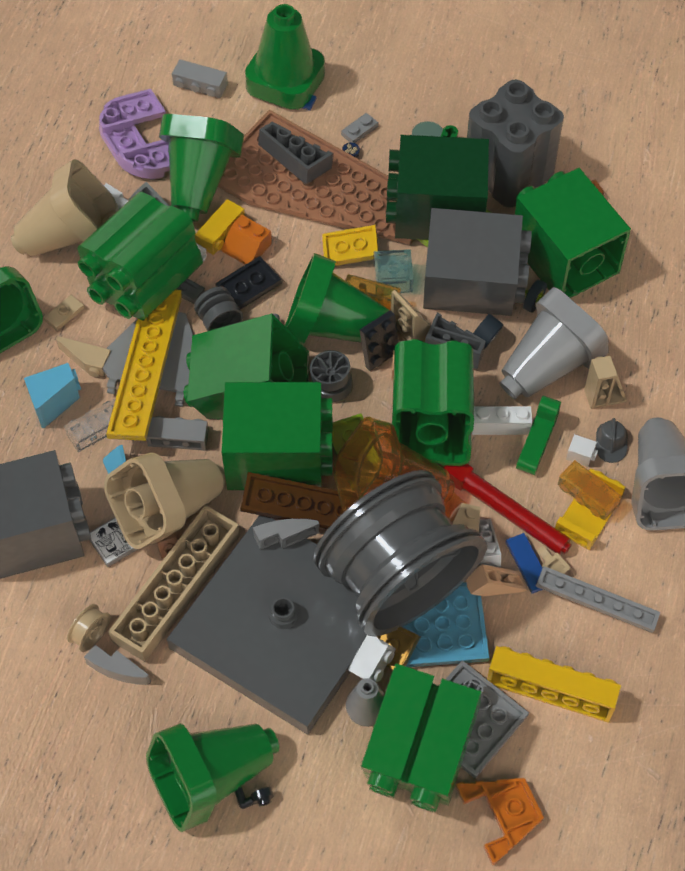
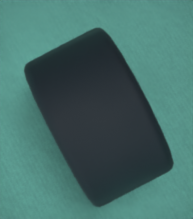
(488, 329)

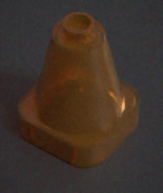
(377, 456)

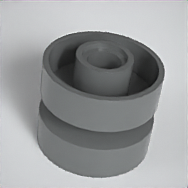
(334, 373)

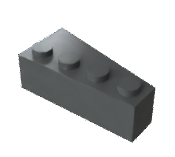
(294, 152)

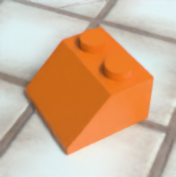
(246, 240)

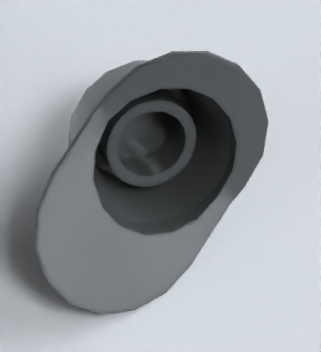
(611, 441)

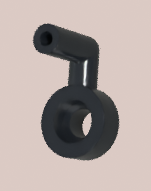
(261, 797)

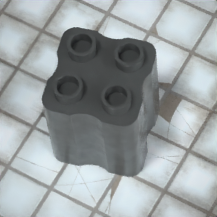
(521, 138)

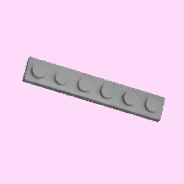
(598, 599)

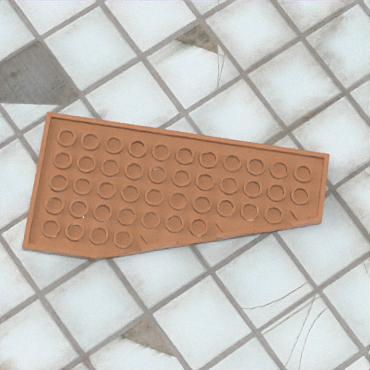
(344, 196)

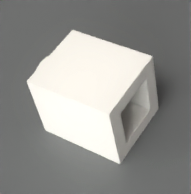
(582, 450)

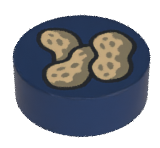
(351, 148)

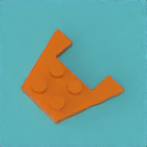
(512, 807)

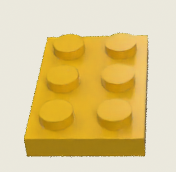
(351, 245)

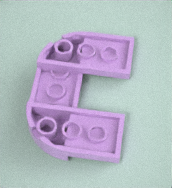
(125, 142)

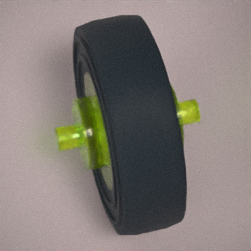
(534, 294)

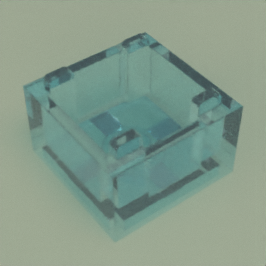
(394, 269)

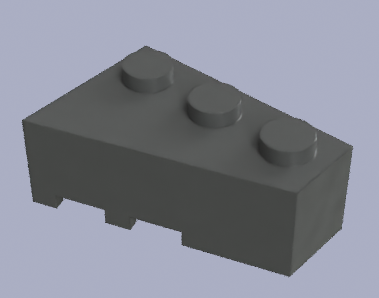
(444, 331)

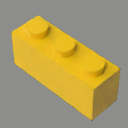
(215, 230)

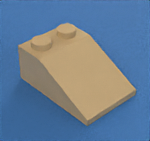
(408, 319)

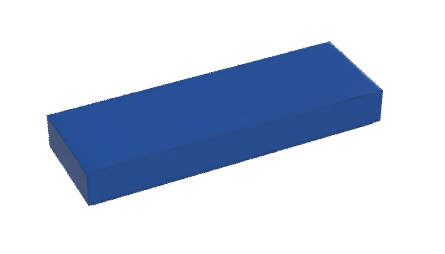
(525, 560)

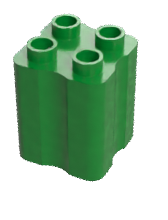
(139, 256)
(434, 399)

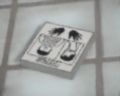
(110, 542)

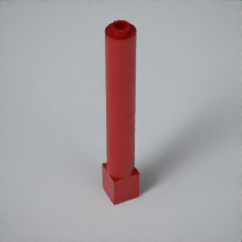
(523, 518)

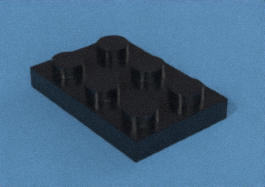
(250, 282)
(379, 340)

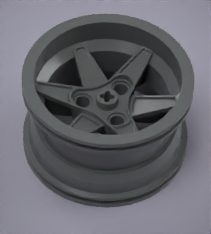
(399, 552)

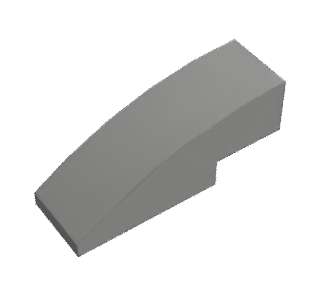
(285, 532)
(116, 666)

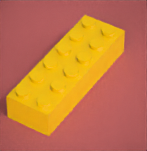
(553, 683)

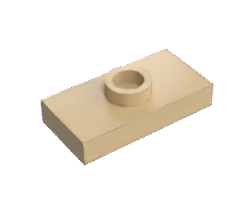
(64, 312)

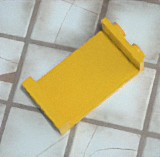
(580, 523)

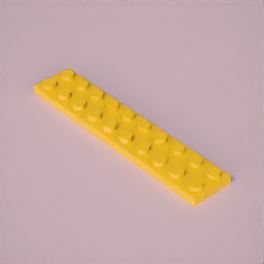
(143, 372)

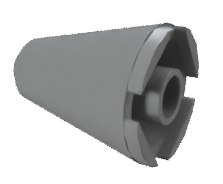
(365, 702)

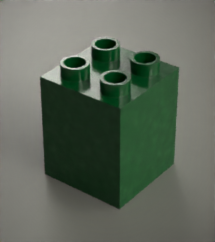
(434, 175)

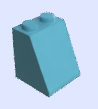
(53, 392)

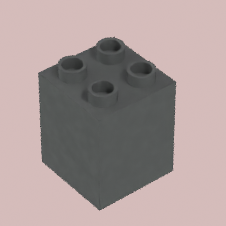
(476, 262)
(39, 514)

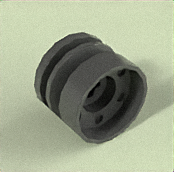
(217, 308)

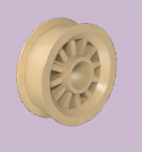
(88, 627)

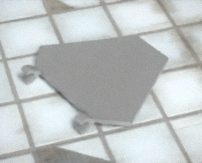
(175, 371)

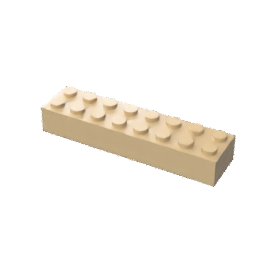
(174, 583)

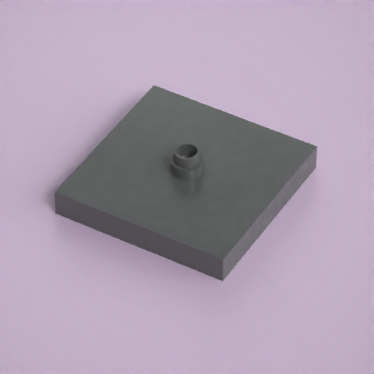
(274, 629)

